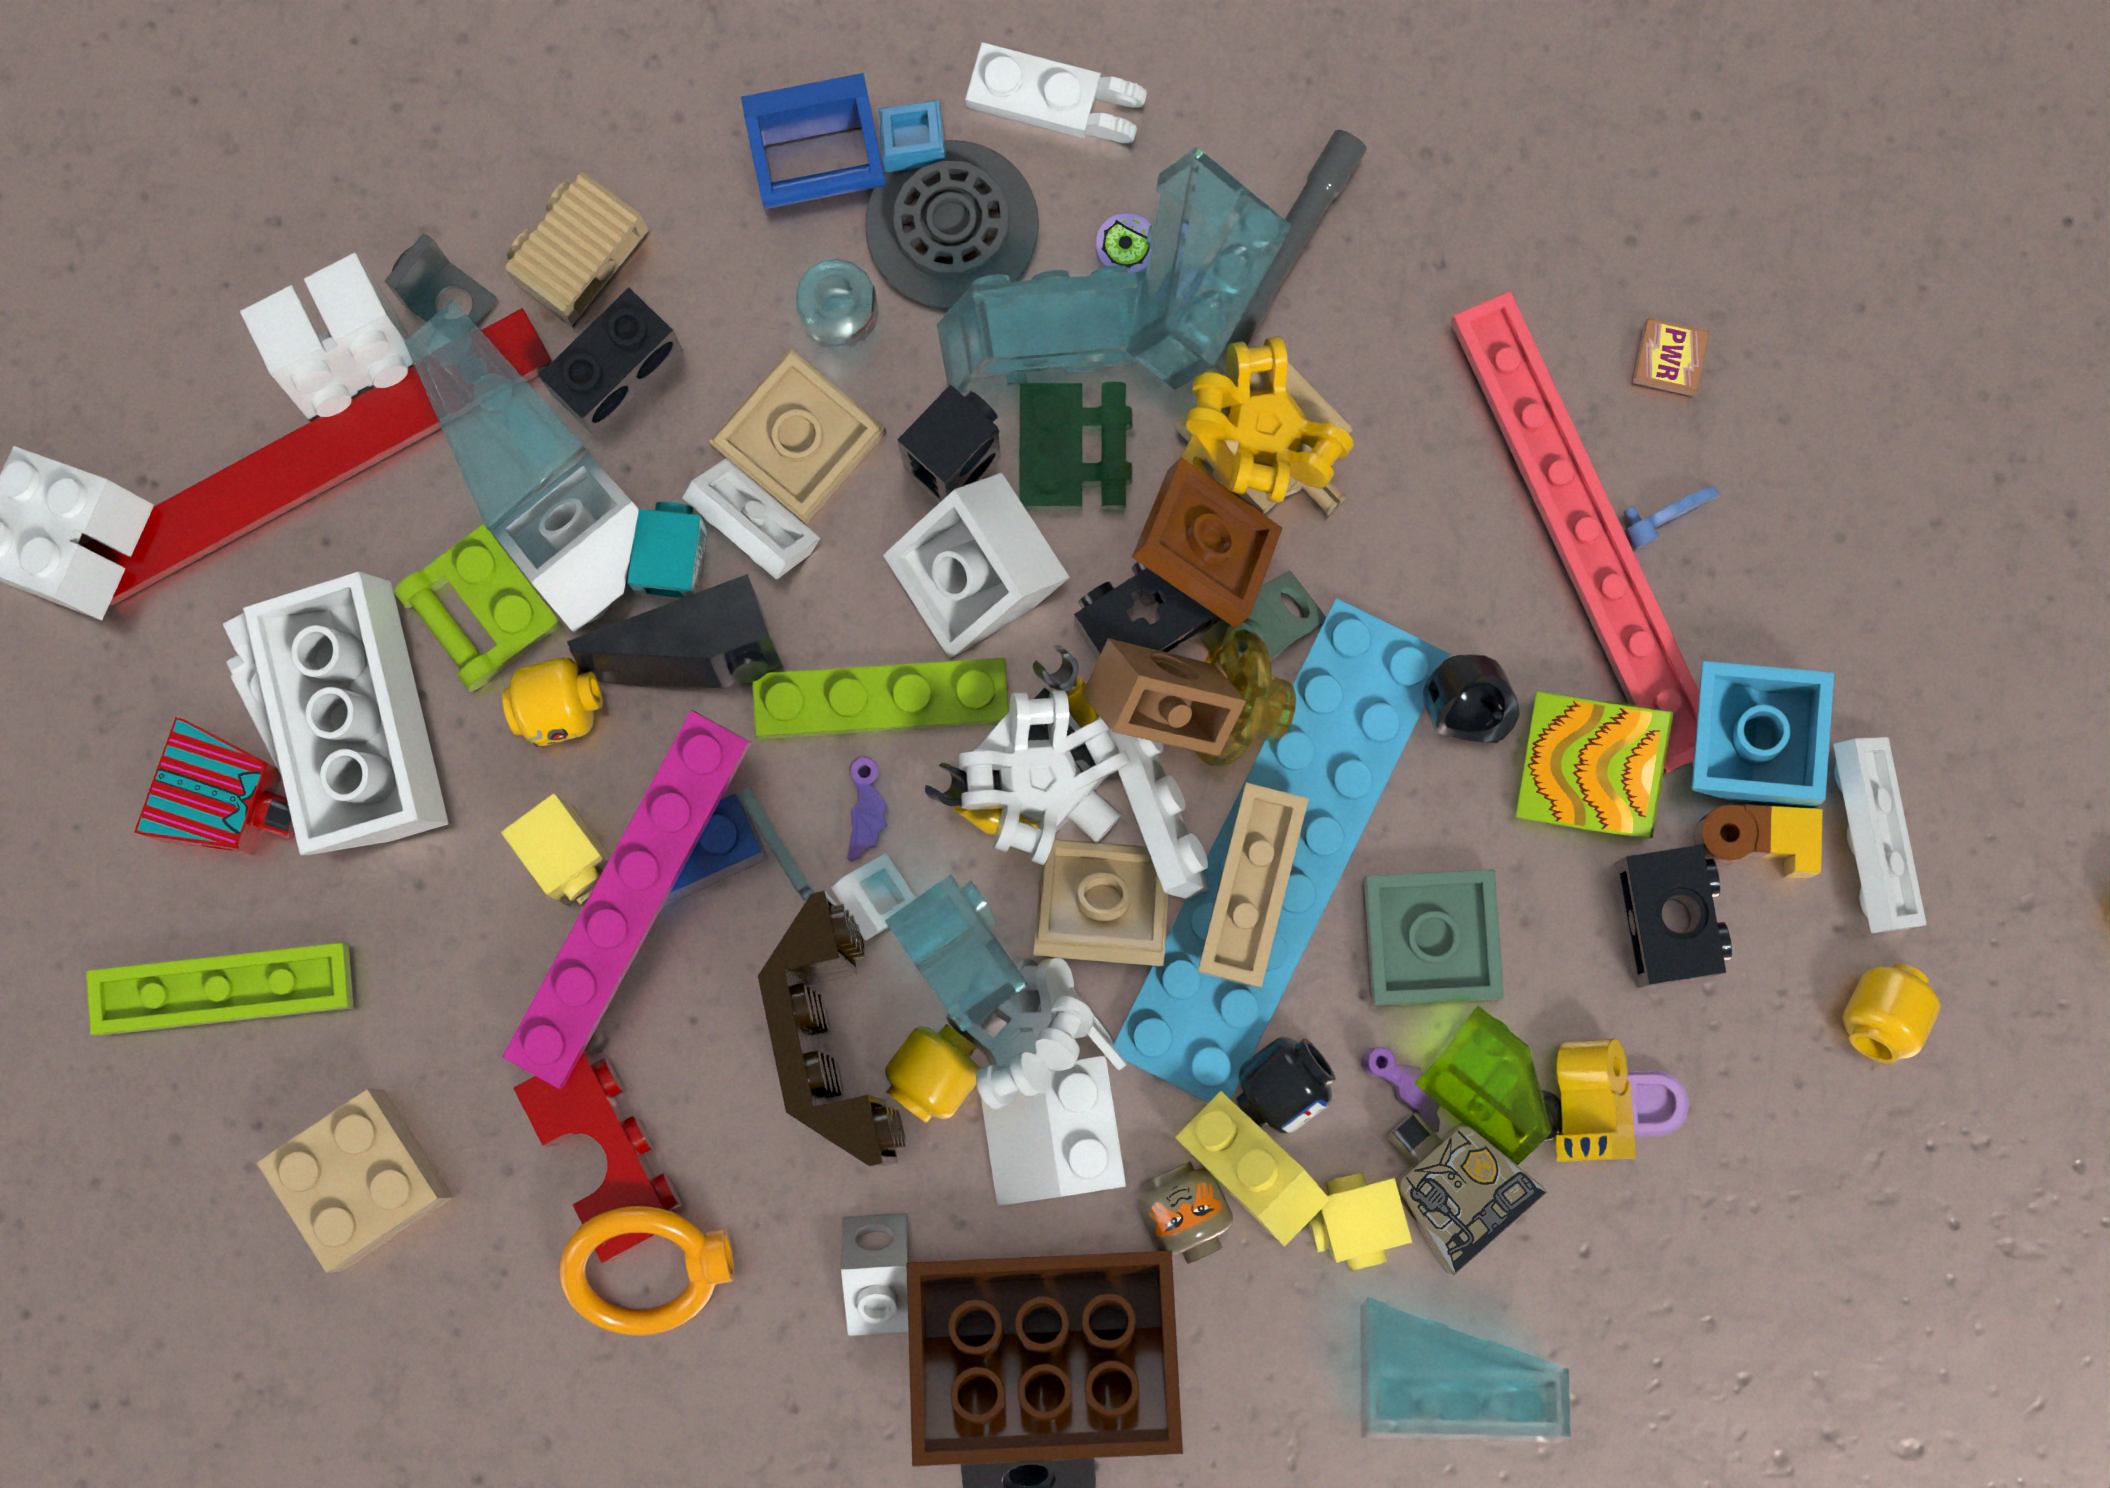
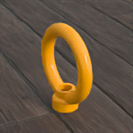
(706, 1259)

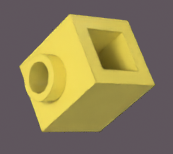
(1360, 1221)

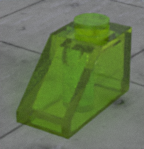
(1490, 1085)

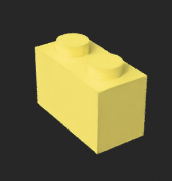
(558, 850)
(1253, 1168)

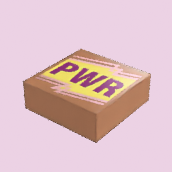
(1670, 357)

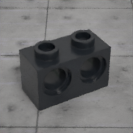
(611, 361)
(951, 442)

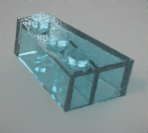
(1202, 267)
(956, 951)
(1454, 1386)

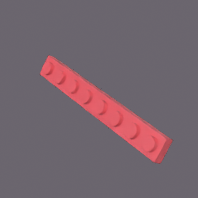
(1579, 517)

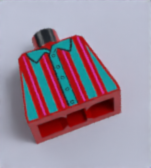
(212, 794)

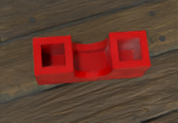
(590, 1108)

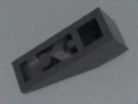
(691, 642)

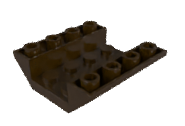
(816, 950)

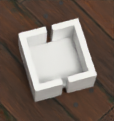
(327, 369)
(41, 522)

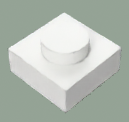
(873, 894)

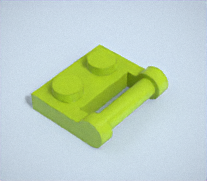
(495, 595)

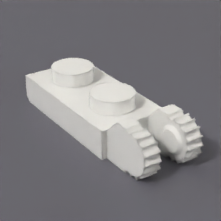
(1050, 94)

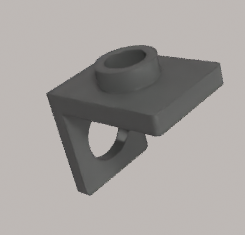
(425, 274)

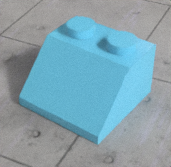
(1763, 734)

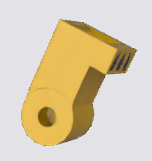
(1594, 1102)

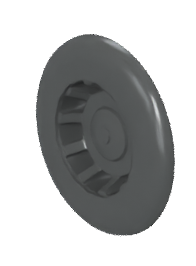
(951, 223)

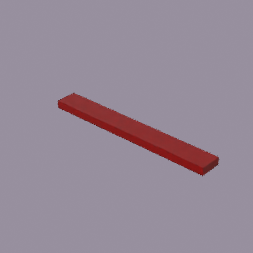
(299, 467)

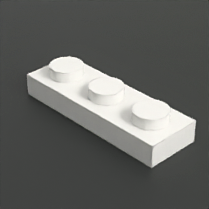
(1157, 808)
(1878, 834)

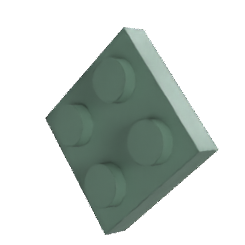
(1433, 937)

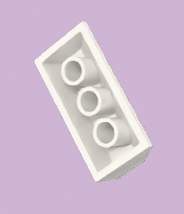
(345, 714)

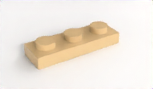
(1253, 885)

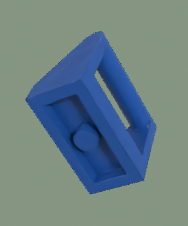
(805, 113)

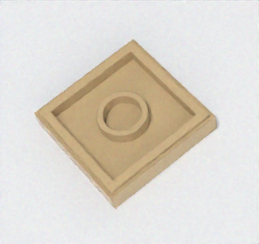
(798, 436)
(1101, 904)

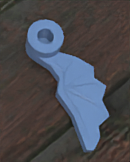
(1643, 531)

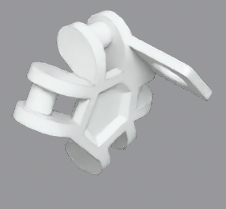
(1035, 775)
(1036, 1040)

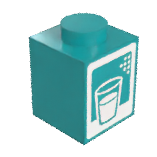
(667, 551)

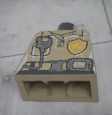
(1459, 1189)

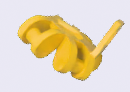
(1262, 427)

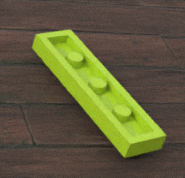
(880, 698)
(219, 989)

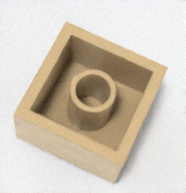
(354, 1180)

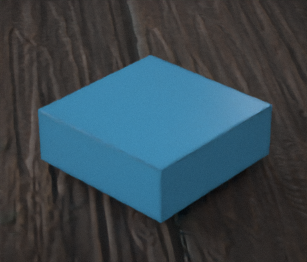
(911, 135)

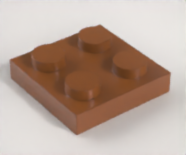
(1207, 542)

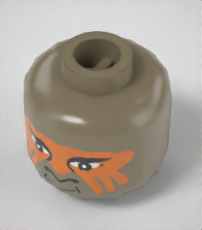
(1185, 1212)

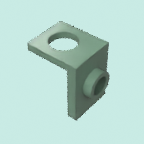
(1272, 618)

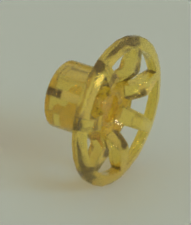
(1268, 699)

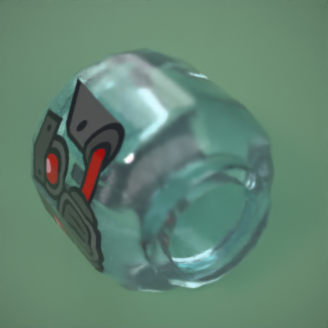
(836, 304)

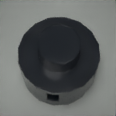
(1466, 699)

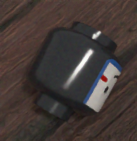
(1285, 1084)

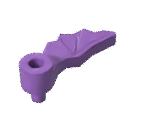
(868, 812)
(1381, 1064)

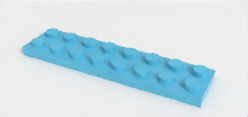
(1347, 732)

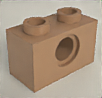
(1163, 697)

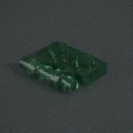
(1052, 446)

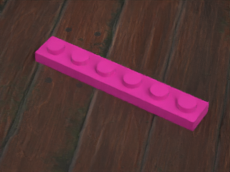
(626, 899)

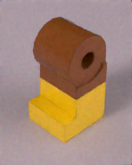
(1764, 833)

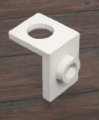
(875, 1278)

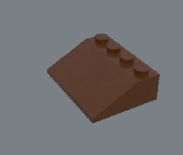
(1043, 1359)

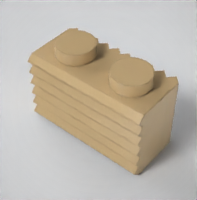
(575, 246)

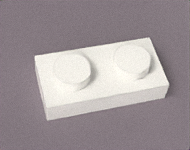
(751, 518)

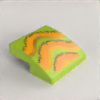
(1594, 764)

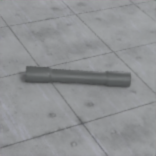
(1322, 186)

